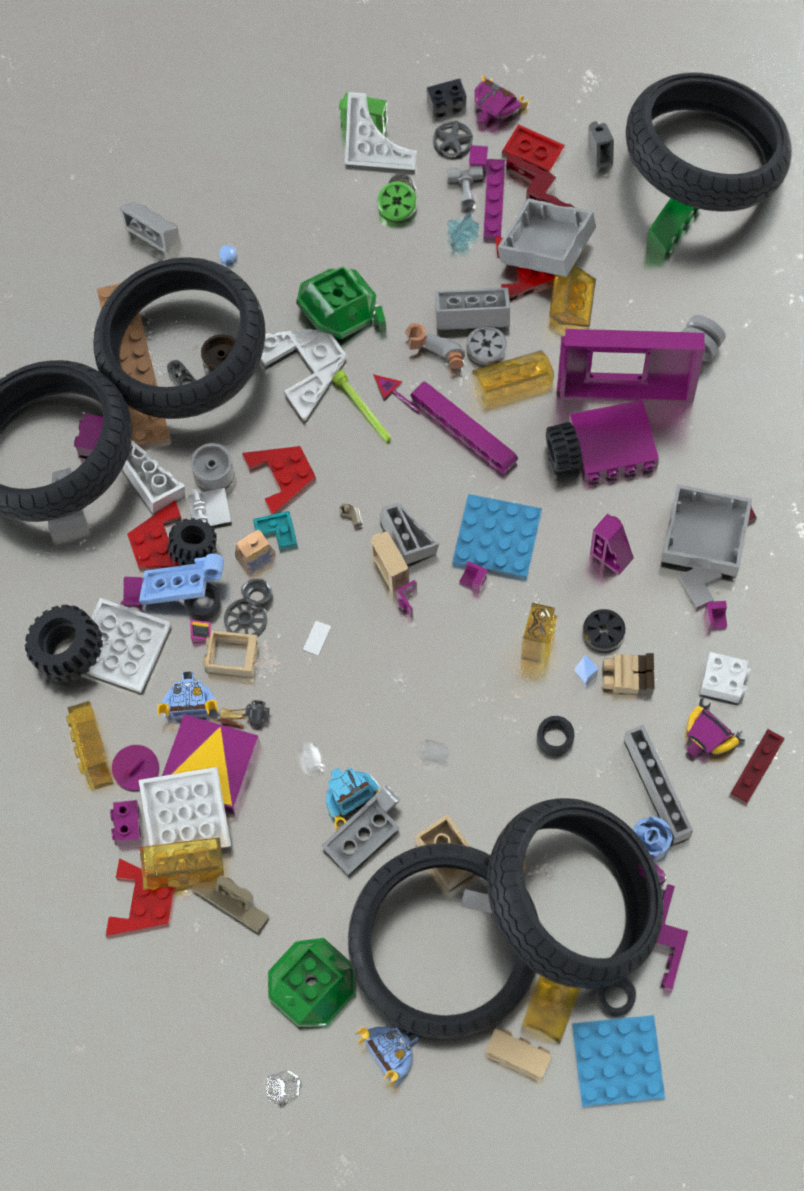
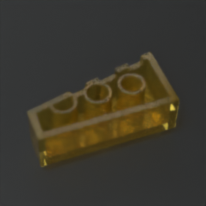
(89, 745)

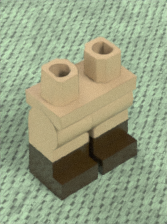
(630, 674)

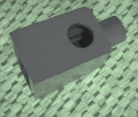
(600, 135)

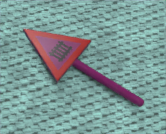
(389, 385)

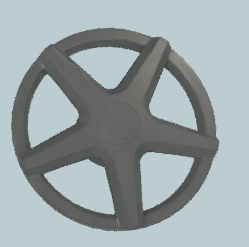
(453, 138)

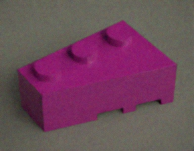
(611, 544)

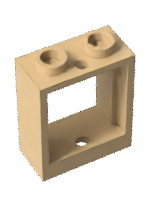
(389, 560)
(233, 638)

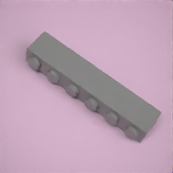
(658, 783)

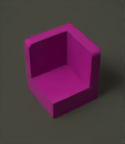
(479, 156)
(474, 576)
(716, 615)

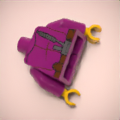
(496, 101)

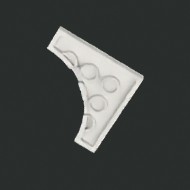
(365, 142)

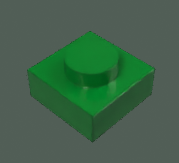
(379, 318)

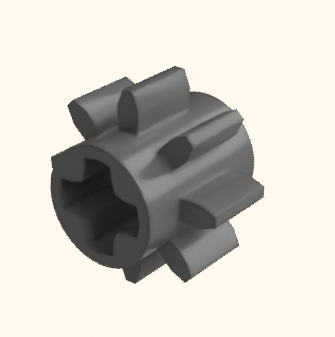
(257, 711)

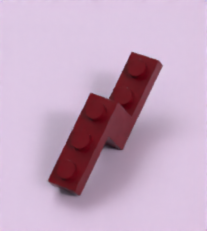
(542, 182)

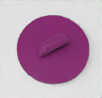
(134, 764)

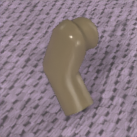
(351, 512)

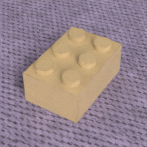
(444, 832)

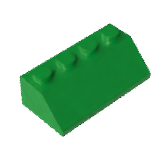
(669, 227)

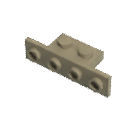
(233, 900)

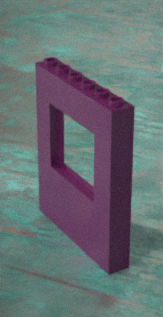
(668, 373)

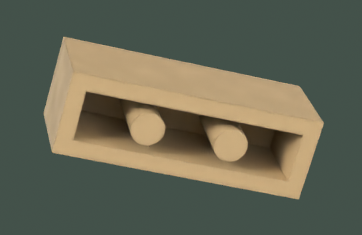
(518, 1054)

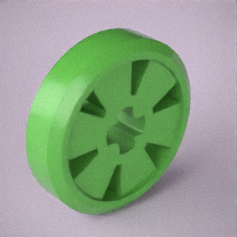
(397, 212)

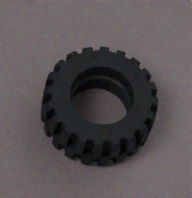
(49, 629)

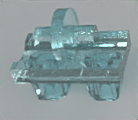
(459, 228)

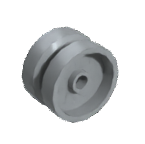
(713, 334)
(212, 466)

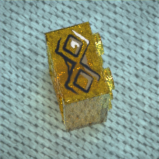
(539, 633)

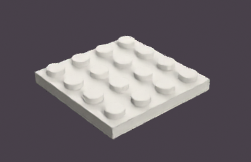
(129, 644)
(184, 807)

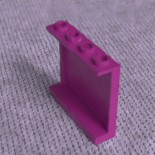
(615, 440)

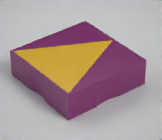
(210, 745)

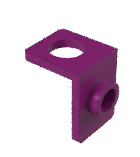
(131, 590)
(401, 592)

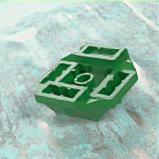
(337, 301)
(315, 1003)

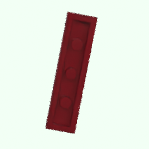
(757, 766)

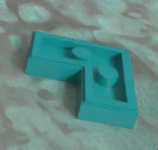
(278, 524)

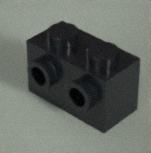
(446, 96)

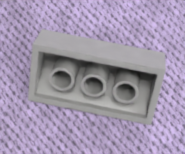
(472, 308)

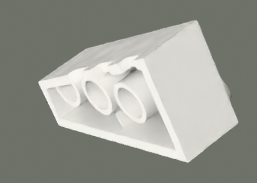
(151, 480)

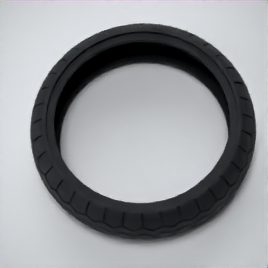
(690, 183)
(155, 282)
(101, 466)
(522, 927)
(361, 959)

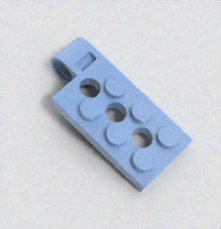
(206, 568)

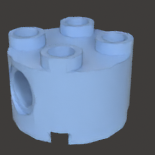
(655, 835)

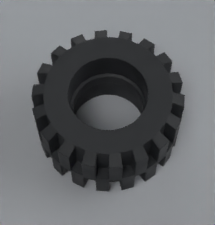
(563, 447)
(191, 531)

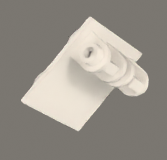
(210, 506)

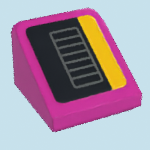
(199, 630)

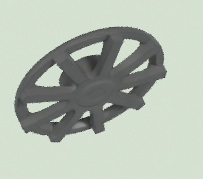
(245, 617)

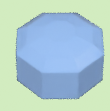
(228, 254)

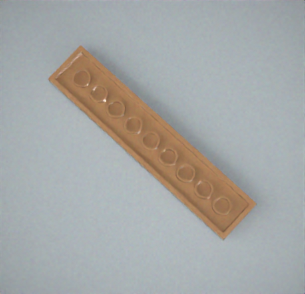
(137, 363)

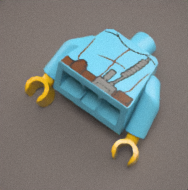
(348, 791)

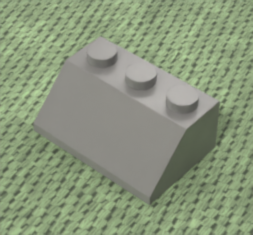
(149, 225)

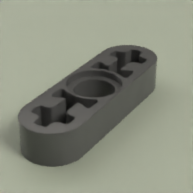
(185, 374)

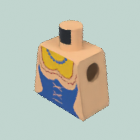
(253, 550)

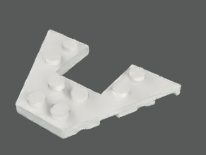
(319, 352)

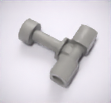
(465, 178)

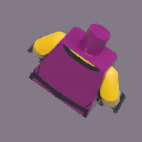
(709, 732)

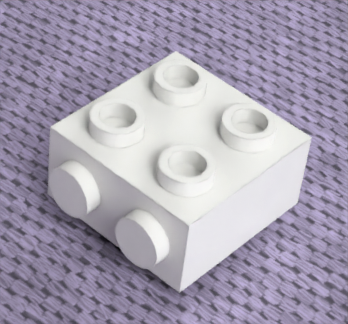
(725, 677)

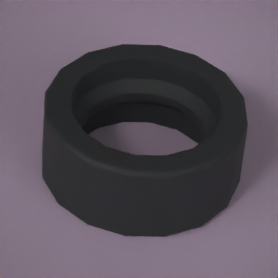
(209, 613)
(555, 720)
(613, 1011)

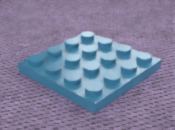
(497, 536)
(618, 1061)

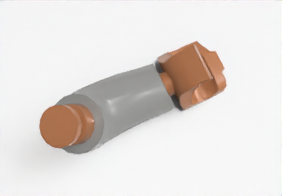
(446, 348)

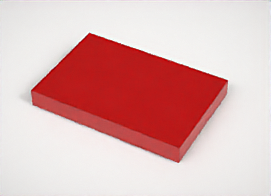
(534, 148)

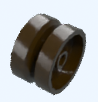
(216, 350)

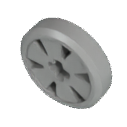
(485, 355)

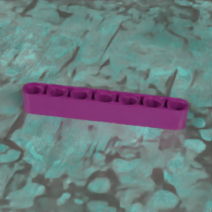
(464, 427)

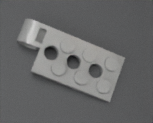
(377, 805)

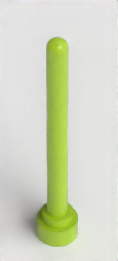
(341, 380)

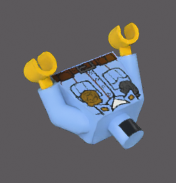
(188, 698)
(390, 1049)

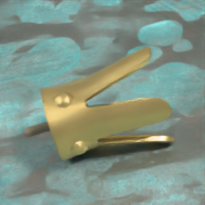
(226, 715)

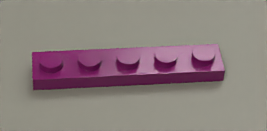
(494, 199)

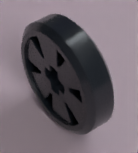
(604, 641)

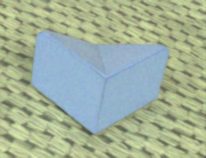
(586, 669)

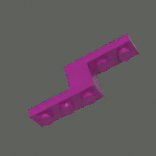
(671, 940)

